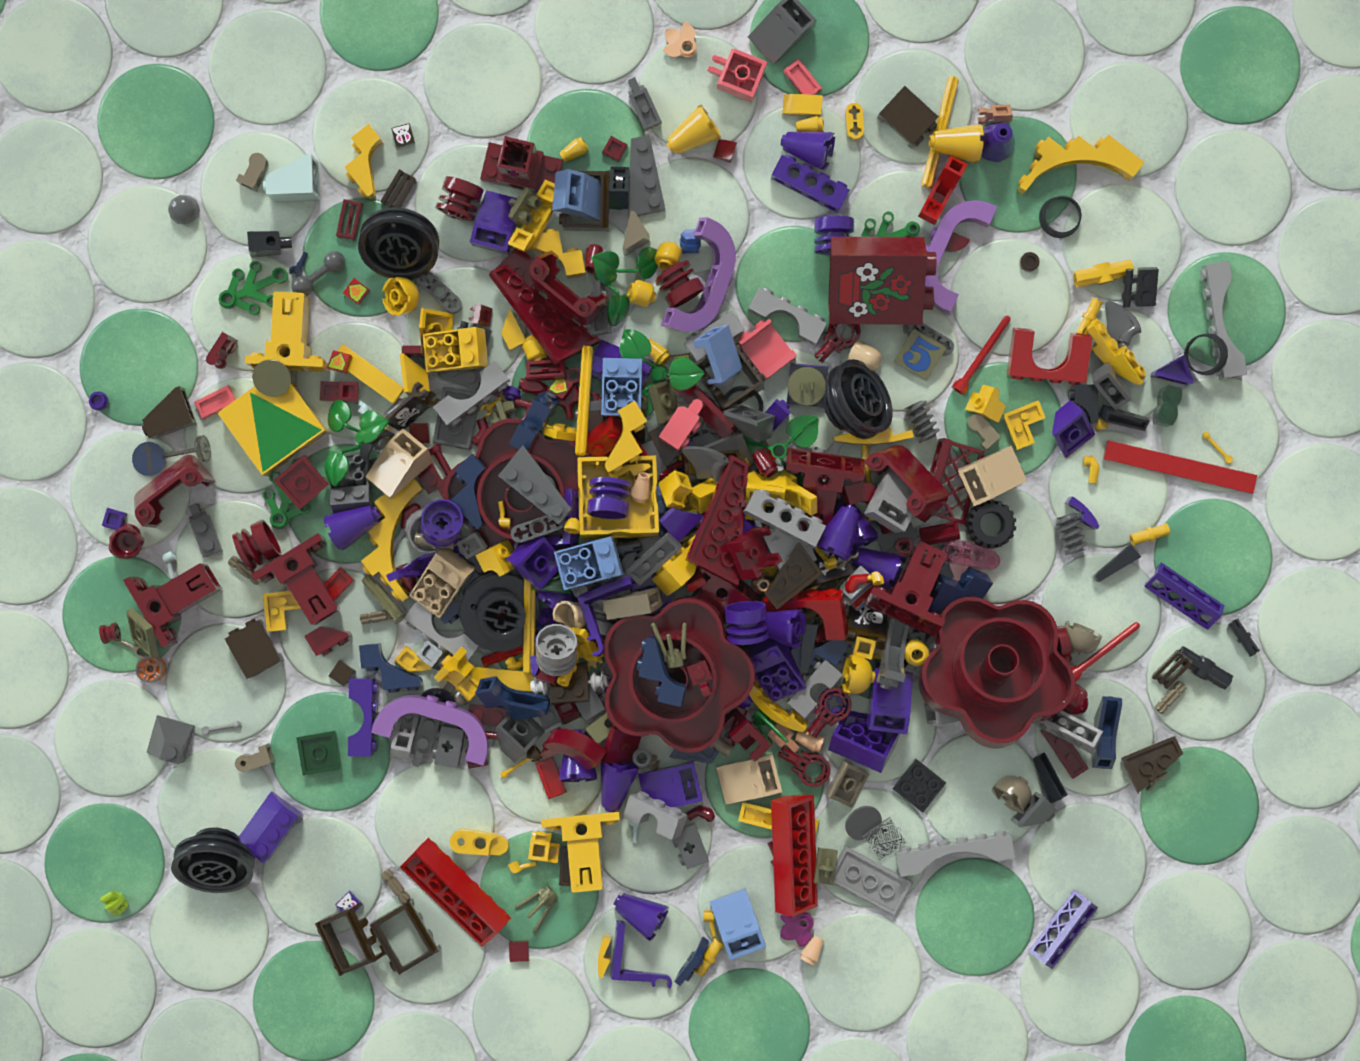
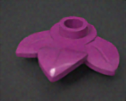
(795, 930)

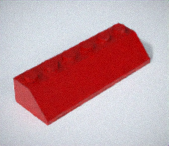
(794, 854)
(455, 892)

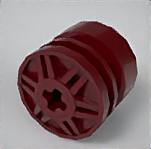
(460, 196)
(679, 284)
(252, 546)

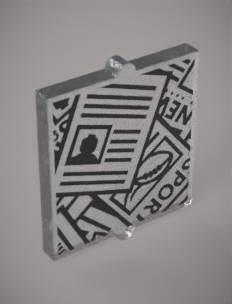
(884, 838)

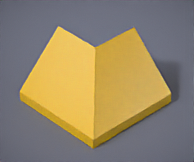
(412, 374)

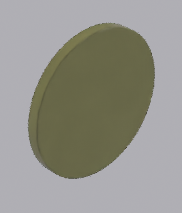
(271, 378)
(806, 386)

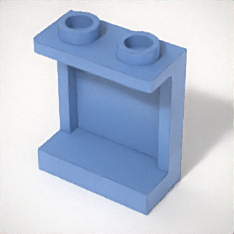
(721, 353)

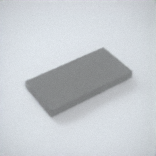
(870, 881)

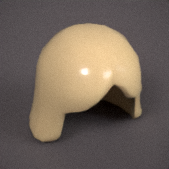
(866, 354)
(569, 614)

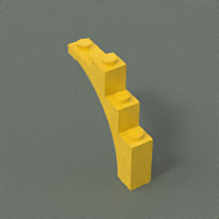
(1106, 154)
(795, 494)
(383, 534)

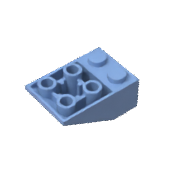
(577, 194)
(620, 384)
(588, 563)
(737, 924)

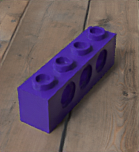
(781, 175)

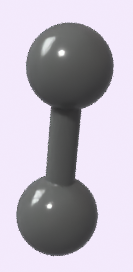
(333, 262)

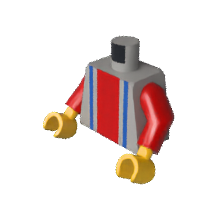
(859, 586)

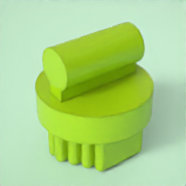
(114, 902)

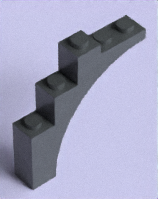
(892, 663)

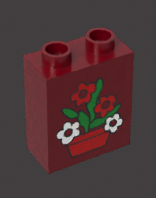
(880, 280)

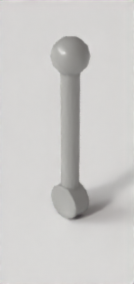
(205, 730)

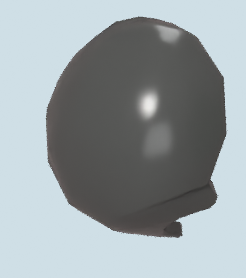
(183, 209)

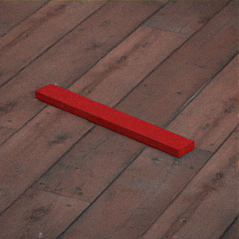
(1180, 467)

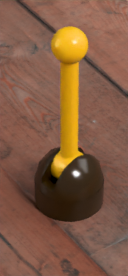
(532, 755)

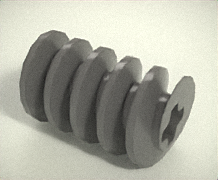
(922, 421)
(1071, 533)

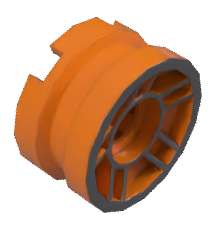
(143, 666)

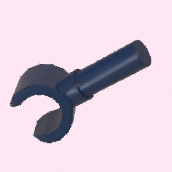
(298, 266)

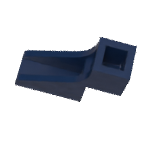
(535, 419)
(466, 499)
(948, 590)
(829, 650)
(653, 668)
(392, 676)
(517, 703)
(1107, 720)

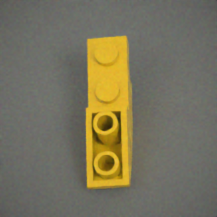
(1120, 359)

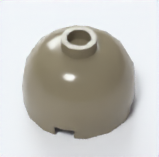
(1082, 638)
(1014, 792)

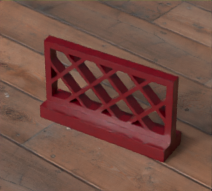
(938, 471)

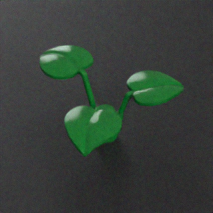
(606, 272)
(683, 371)
(371, 427)
(800, 429)

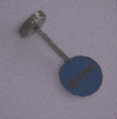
(150, 458)

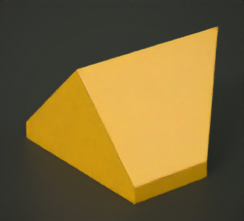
(434, 321)

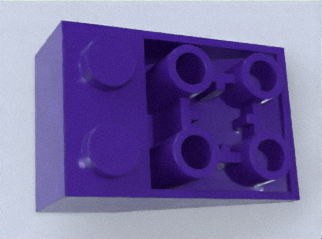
(492, 225)
(776, 669)
(890, 708)
(673, 784)

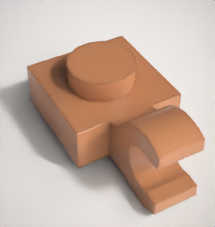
(997, 113)
(788, 734)

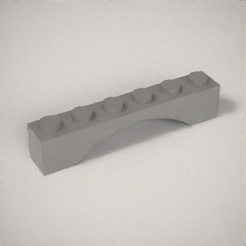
(1216, 281)
(915, 860)

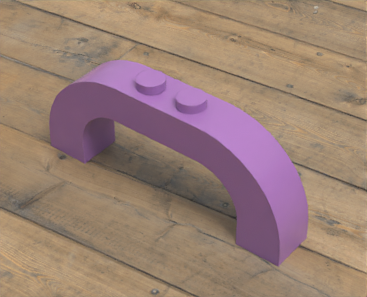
(969, 211)
(717, 282)
(445, 712)

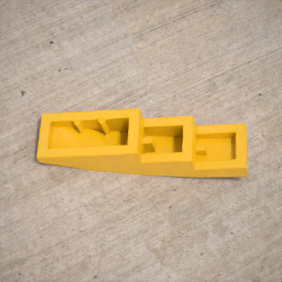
(372, 376)
(882, 438)
(760, 815)

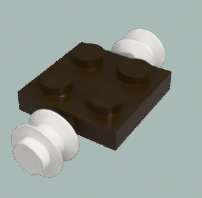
(578, 686)

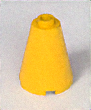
(693, 132)
(959, 142)

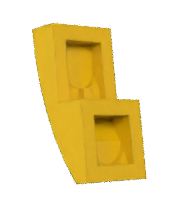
(802, 104)
(632, 470)
(603, 960)

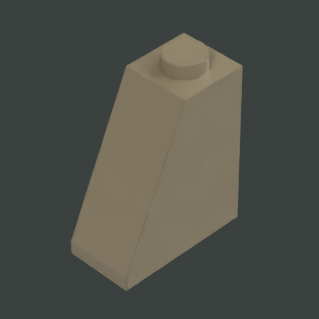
(633, 603)

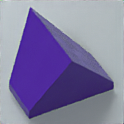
(1175, 371)
(679, 522)

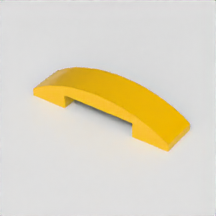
(526, 236)
(513, 679)
(790, 720)

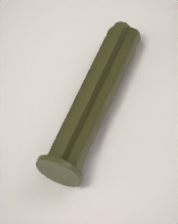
(383, 599)

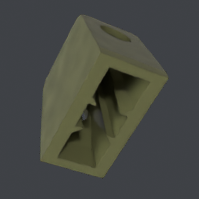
(597, 729)

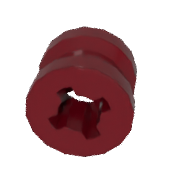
(109, 633)

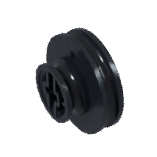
(398, 243)
(857, 400)
(490, 596)
(213, 861)

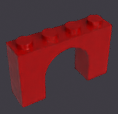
(1072, 369)
(826, 603)

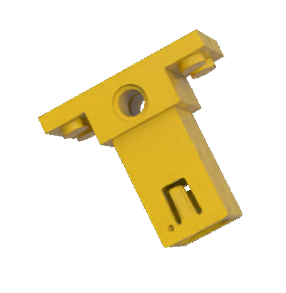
(290, 335)
(583, 849)

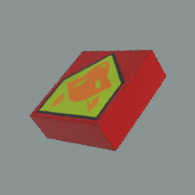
(356, 291)
(339, 362)

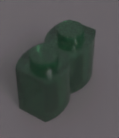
(1166, 411)

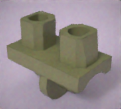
(522, 207)
(504, 409)
(825, 866)

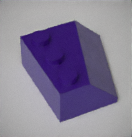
(861, 745)

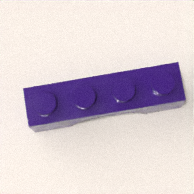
(363, 692)

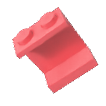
(766, 349)

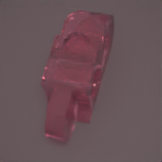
(984, 560)

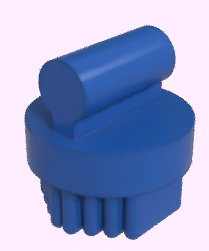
(689, 243)

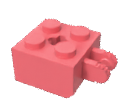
(738, 63)
(682, 425)

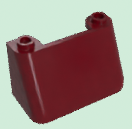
(543, 277)
(186, 470)
(928, 492)

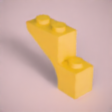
(360, 168)
(571, 260)
(626, 447)

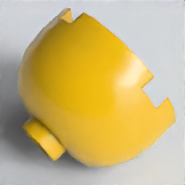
(400, 296)
(857, 674)

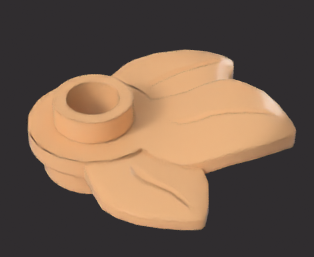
(679, 39)

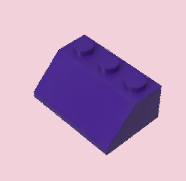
(609, 350)
(269, 827)

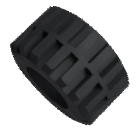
(1006, 519)

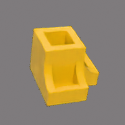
(986, 404)
(675, 490)
(495, 558)
(866, 647)
(454, 668)
(542, 849)

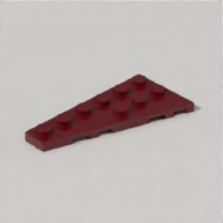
(545, 320)
(722, 524)

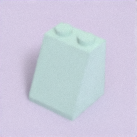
(294, 181)

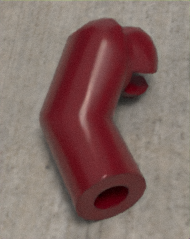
(483, 426)
(407, 512)
(701, 811)

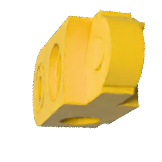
(495, 843)

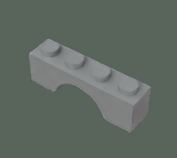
(766, 304)
(492, 380)
(423, 619)

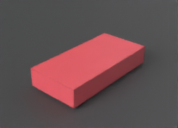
(802, 79)
(214, 402)

